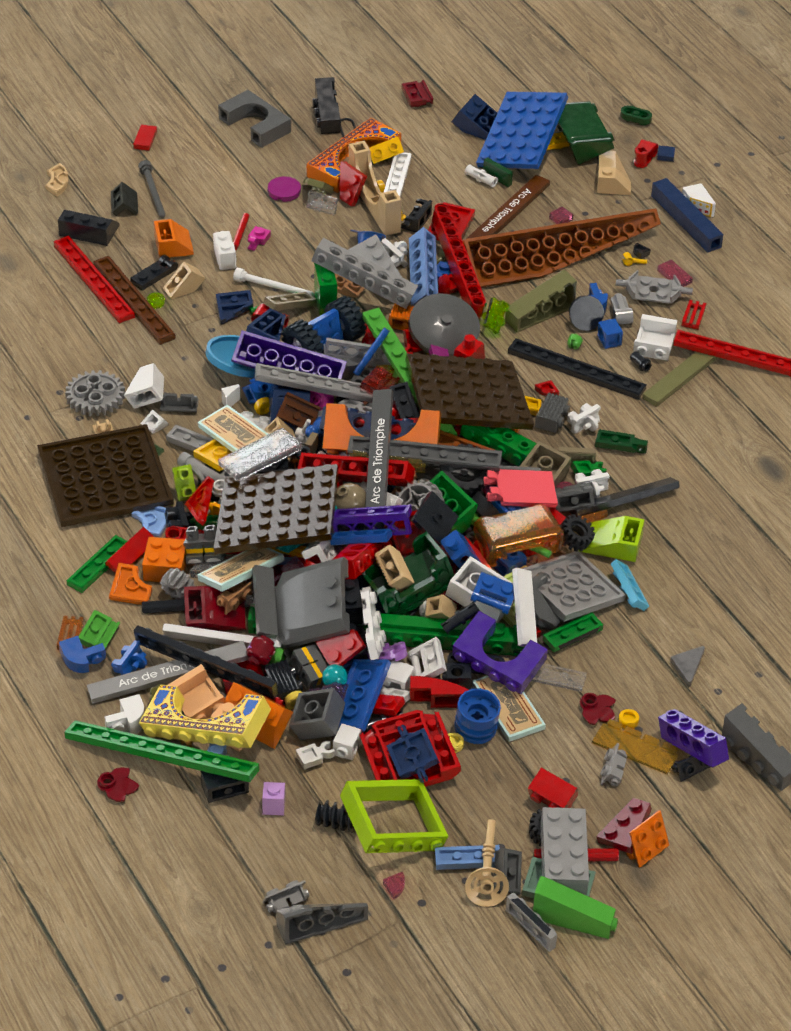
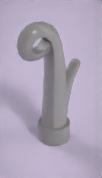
(200, 469)

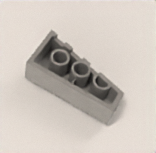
(375, 252)

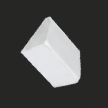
(230, 395)
(154, 422)

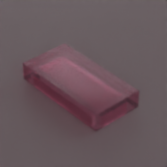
(670, 268)

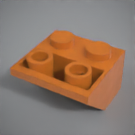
(172, 239)

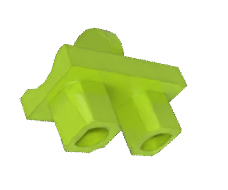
(183, 481)

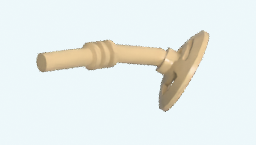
(484, 874)

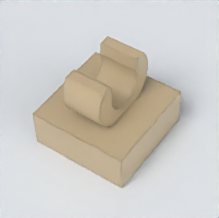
(102, 427)

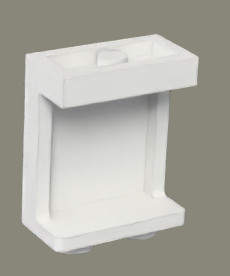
(655, 337)

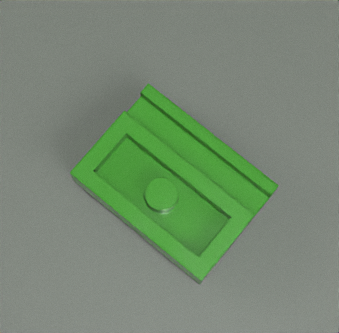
(98, 630)

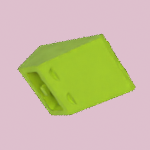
(617, 538)

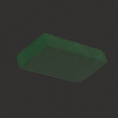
(495, 169)

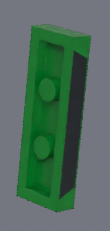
(572, 632)

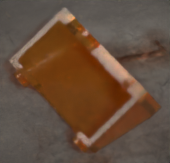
(517, 531)

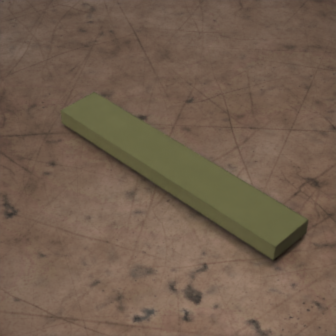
(677, 378)

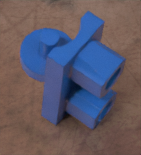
(131, 659)

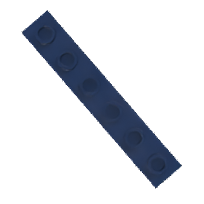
(353, 415)

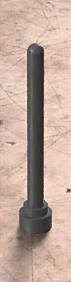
(145, 168)

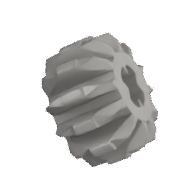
(175, 581)

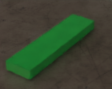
(95, 566)

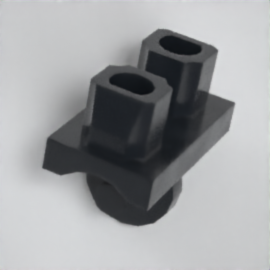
(178, 515)

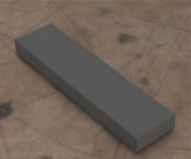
(265, 601)

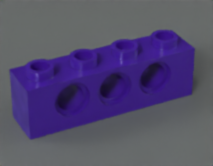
(693, 738)

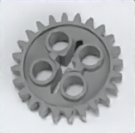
(95, 393)

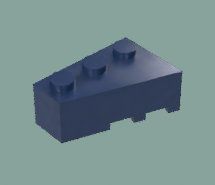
(268, 324)

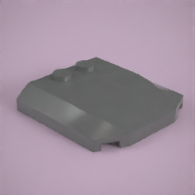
(312, 603)

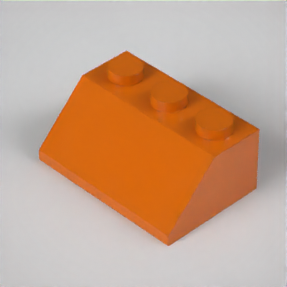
(275, 721)

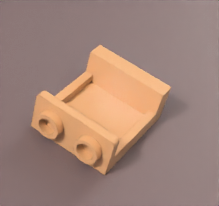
(199, 693)

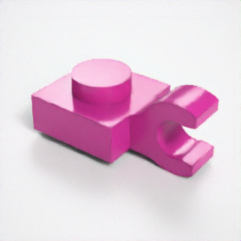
(258, 236)

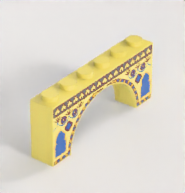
(234, 728)

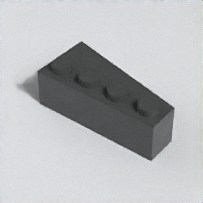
(756, 747)

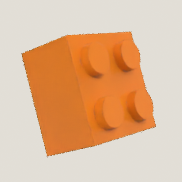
(161, 556)

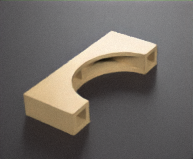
(383, 206)

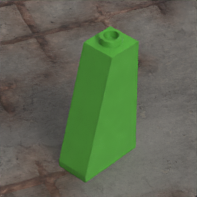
(573, 909)

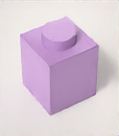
(273, 798)

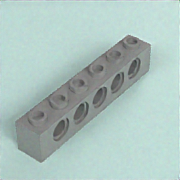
(364, 273)

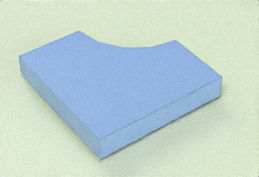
(153, 520)

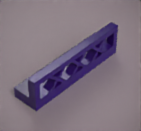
(374, 514)

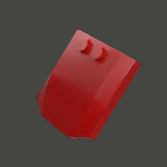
(385, 732)

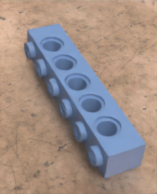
(423, 264)

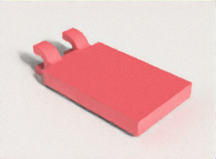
(521, 488)

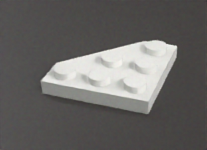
(374, 635)

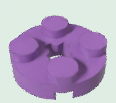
(397, 651)

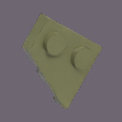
(318, 186)

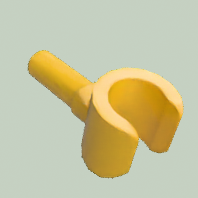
(629, 260)

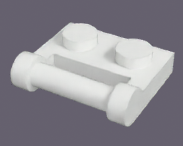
(431, 656)

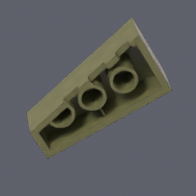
(542, 302)

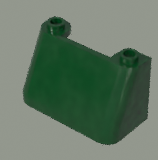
(584, 131)
(430, 573)

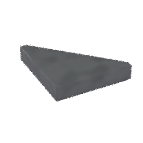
(688, 663)

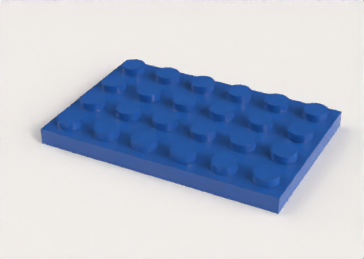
(523, 129)

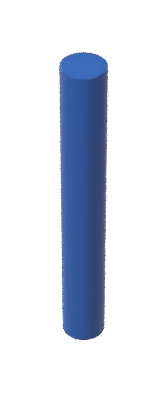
(367, 357)

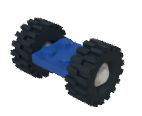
(339, 322)

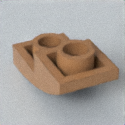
(348, 287)

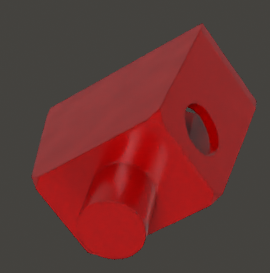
(470, 348)

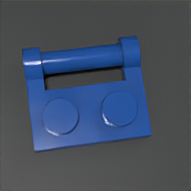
(496, 589)

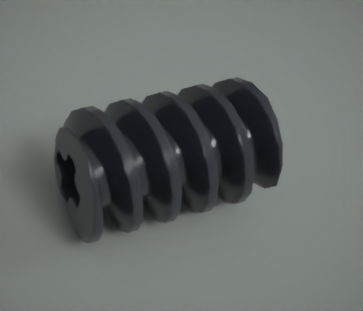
(333, 816)

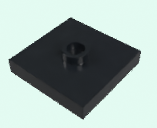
(434, 517)

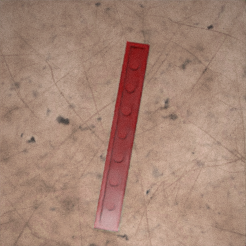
(94, 279)
(733, 352)

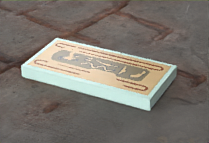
(231, 428)
(239, 568)
(517, 714)

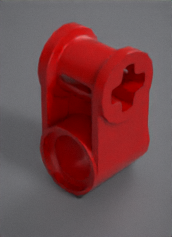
(645, 153)

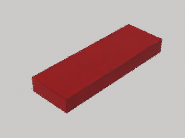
(130, 551)

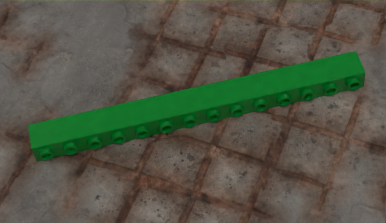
(418, 630)

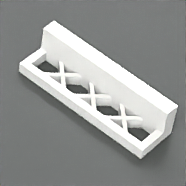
(323, 549)

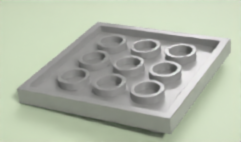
(575, 586)

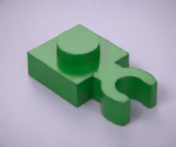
(586, 467)

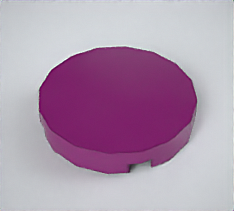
(284, 188)

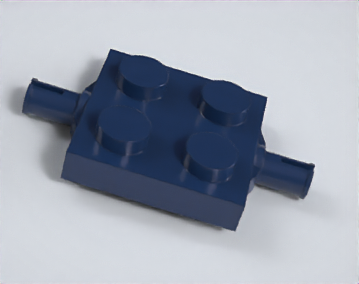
(412, 754)

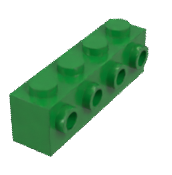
(512, 444)

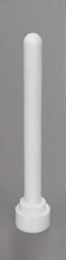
(241, 275)

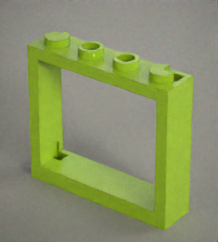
(392, 790)

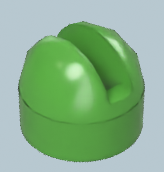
(574, 341)

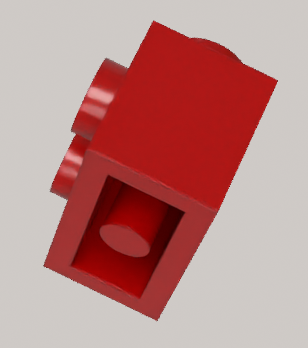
(552, 790)

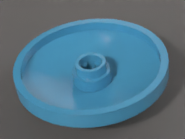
(220, 352)

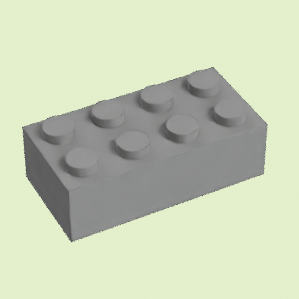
(565, 847)

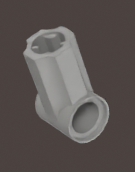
(621, 310)

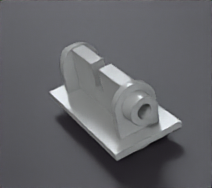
(614, 766)
(293, 892)

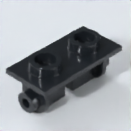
(688, 767)

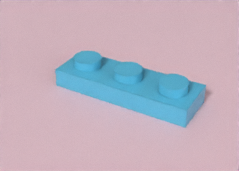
(629, 585)

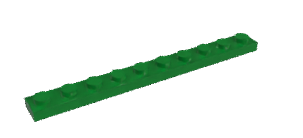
(162, 751)

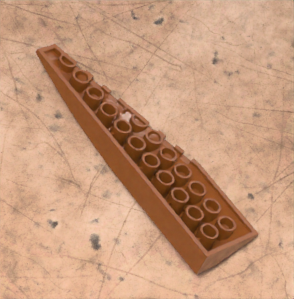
(546, 249)

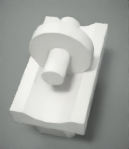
(396, 251)
(586, 419)
(598, 481)

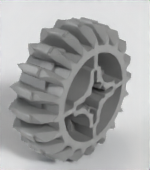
(417, 492)

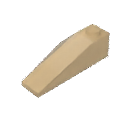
(612, 175)

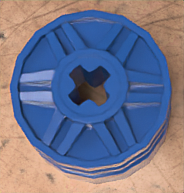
(477, 716)

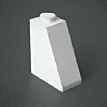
(145, 387)

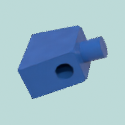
(458, 547)

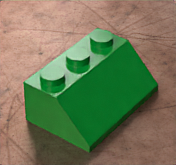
(457, 500)

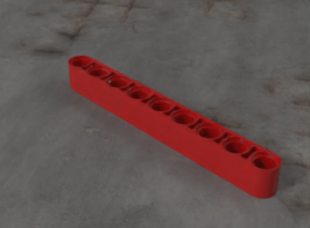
(458, 258)

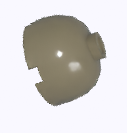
(350, 496)

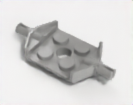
(641, 286)

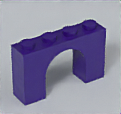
(514, 673)

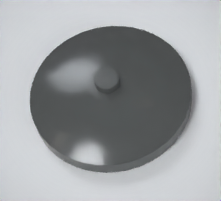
(442, 322)

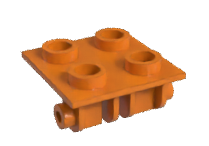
(648, 839)

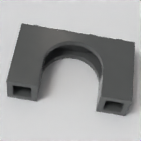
(250, 105)

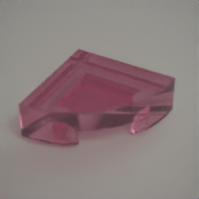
(395, 884)

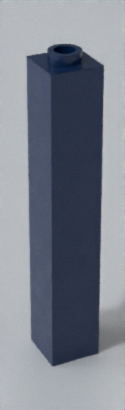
(687, 215)

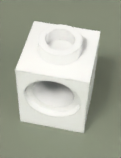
(347, 741)

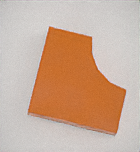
(128, 586)

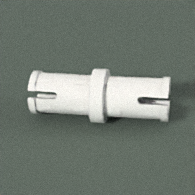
(481, 176)

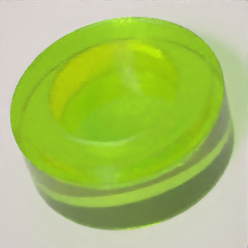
(156, 300)

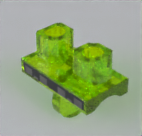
(494, 316)

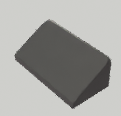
(510, 864)

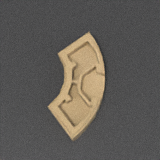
(58, 180)

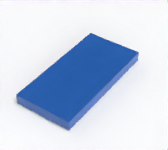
(363, 689)

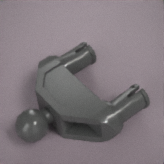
(544, 615)

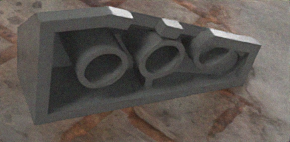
(314, 919)

